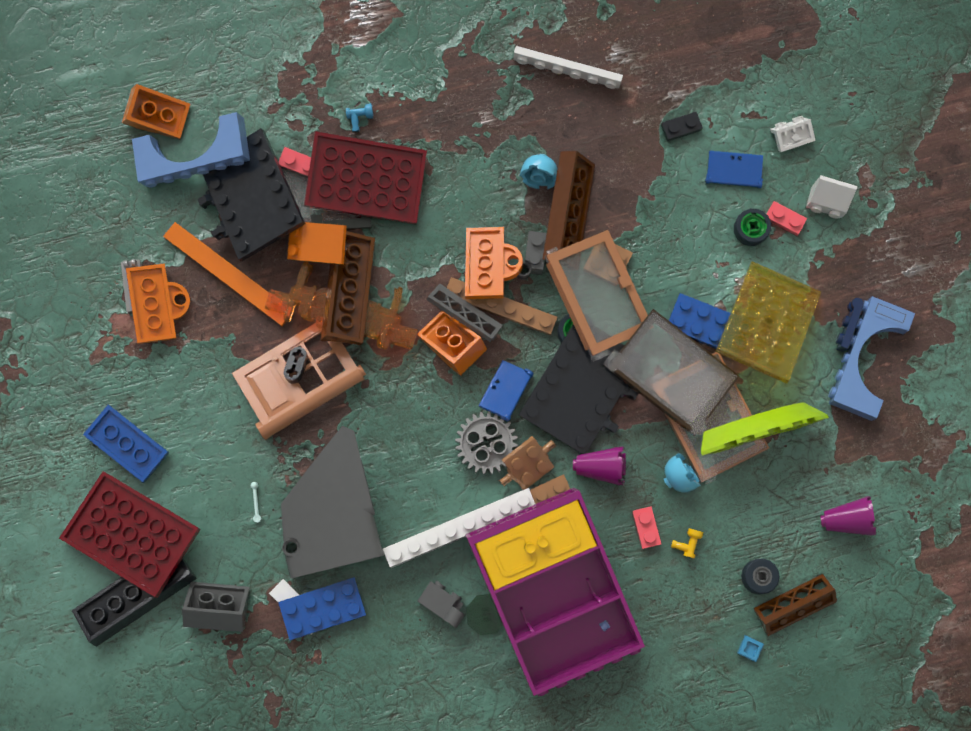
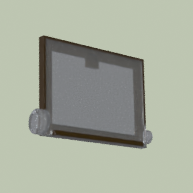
(672, 372)

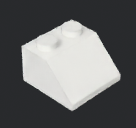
(830, 197)

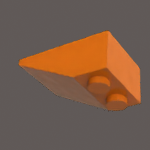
(155, 112)
(318, 243)
(452, 342)

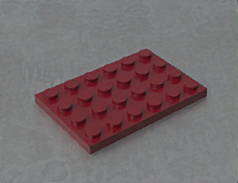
(365, 178)
(130, 534)

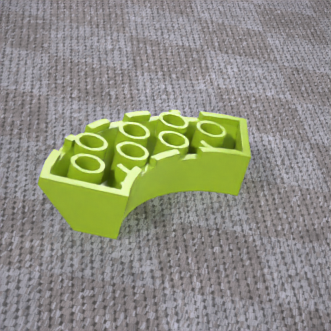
(759, 427)

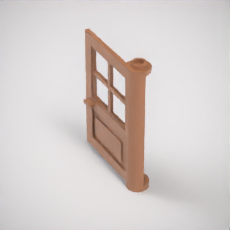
(282, 403)

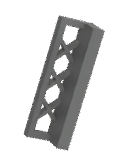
(465, 313)

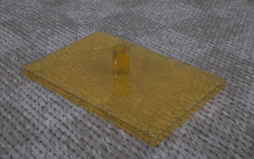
(768, 322)

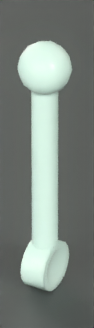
(257, 518)

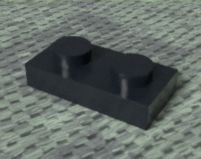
(681, 126)

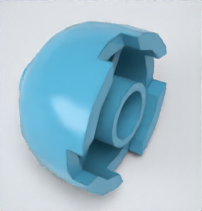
(539, 171)
(680, 475)

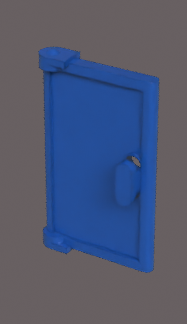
(734, 170)
(504, 395)

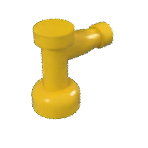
(690, 547)

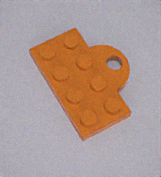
(488, 263)
(154, 303)

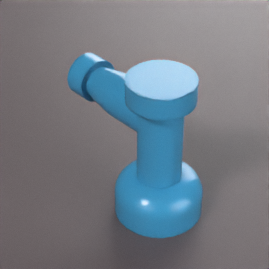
(354, 113)

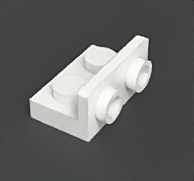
(793, 133)

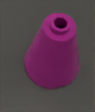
(602, 465)
(852, 518)

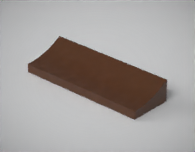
(569, 201)
(349, 292)

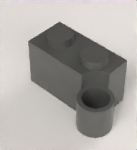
(534, 254)
(442, 603)

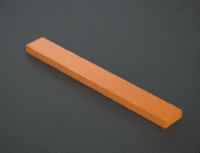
(221, 269)

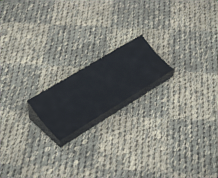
(123, 604)

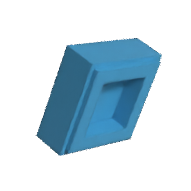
(750, 648)

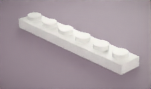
(571, 68)

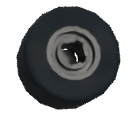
(760, 576)

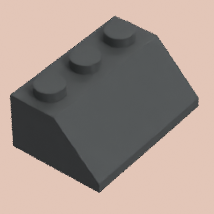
(216, 606)

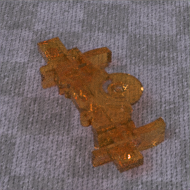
(380, 322)

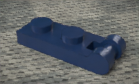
(849, 323)

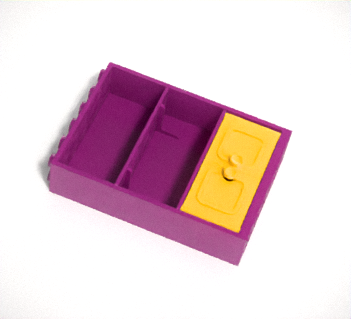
(555, 591)

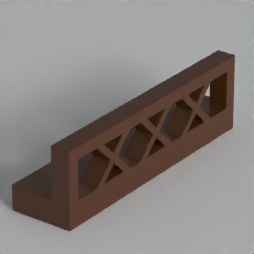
(799, 607)

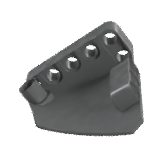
(330, 511)

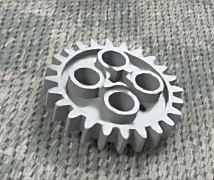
(478, 427)

